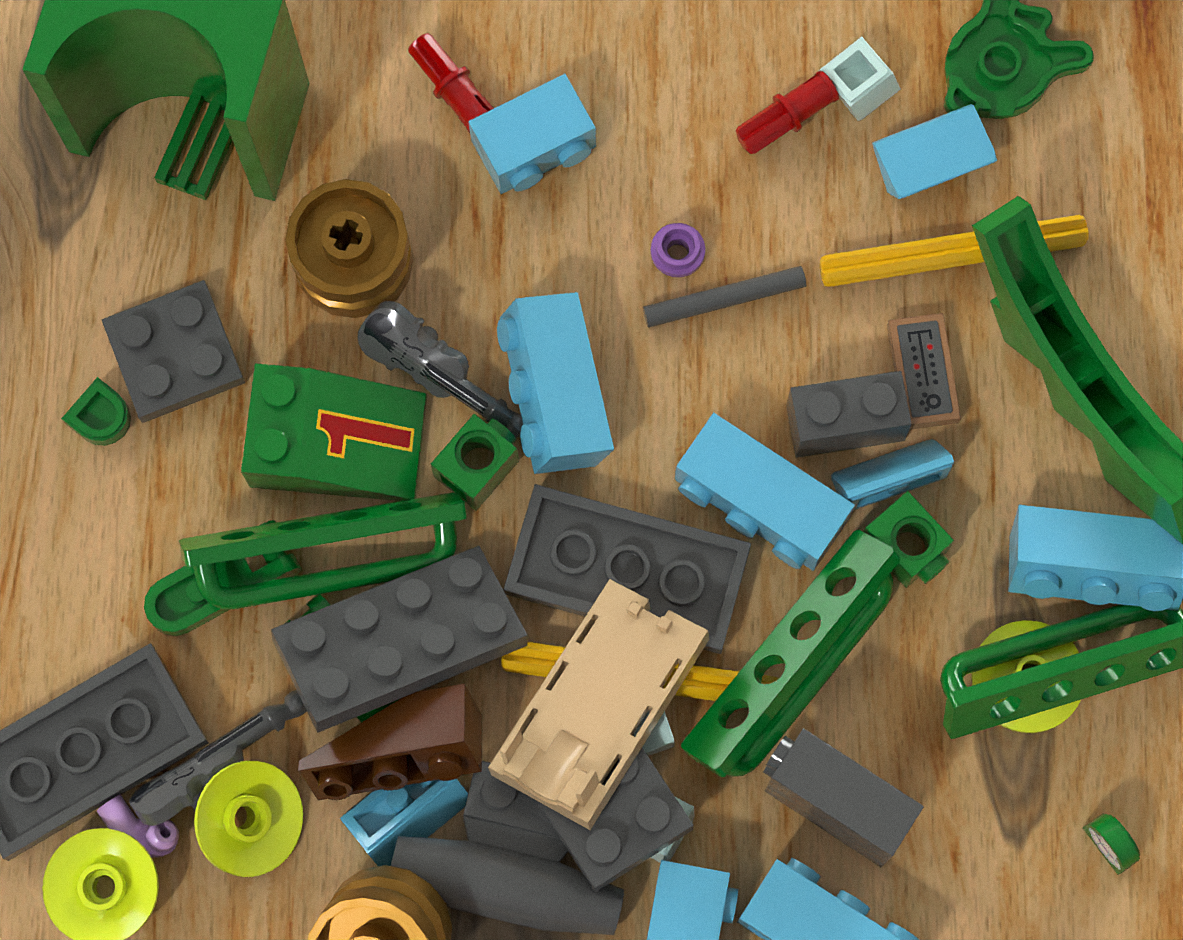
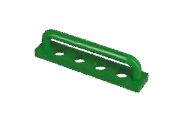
(207, 550)
(806, 662)
(1079, 675)

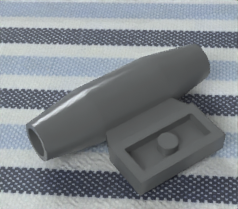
(510, 866)

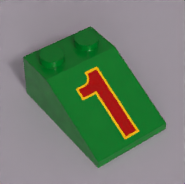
(332, 434)

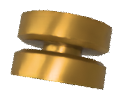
(376, 242)
(384, 906)

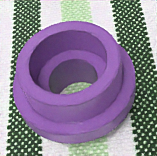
(677, 235)

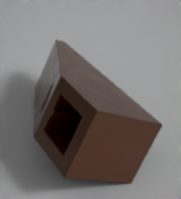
(407, 743)

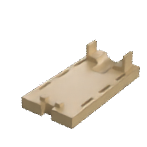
(596, 702)

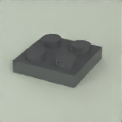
(173, 351)
(630, 829)

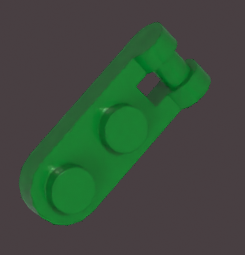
(175, 602)

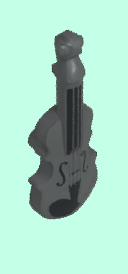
(402, 342)
(182, 785)

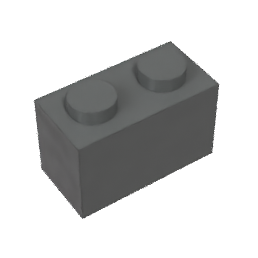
(848, 414)

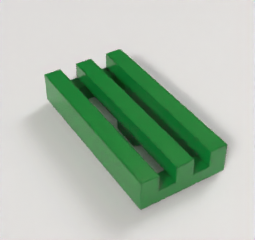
(196, 150)

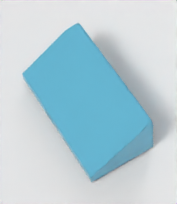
(933, 152)
(893, 473)
(406, 812)

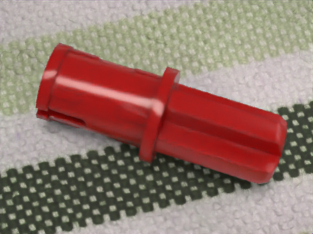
(450, 81)
(787, 113)

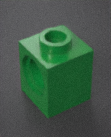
(476, 484)
(910, 516)

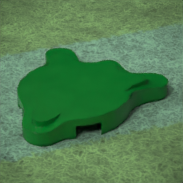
(1007, 61)

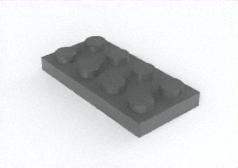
(578, 544)
(398, 638)
(91, 748)

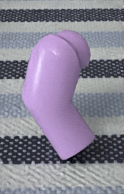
(157, 839)

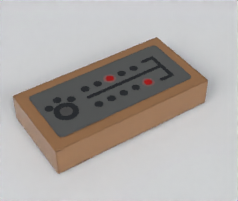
(923, 356)

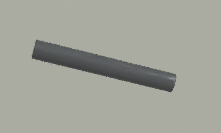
(724, 296)

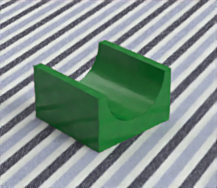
(112, 54)

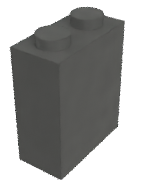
(840, 796)

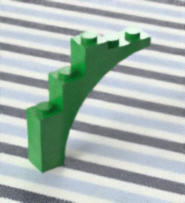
(1081, 377)

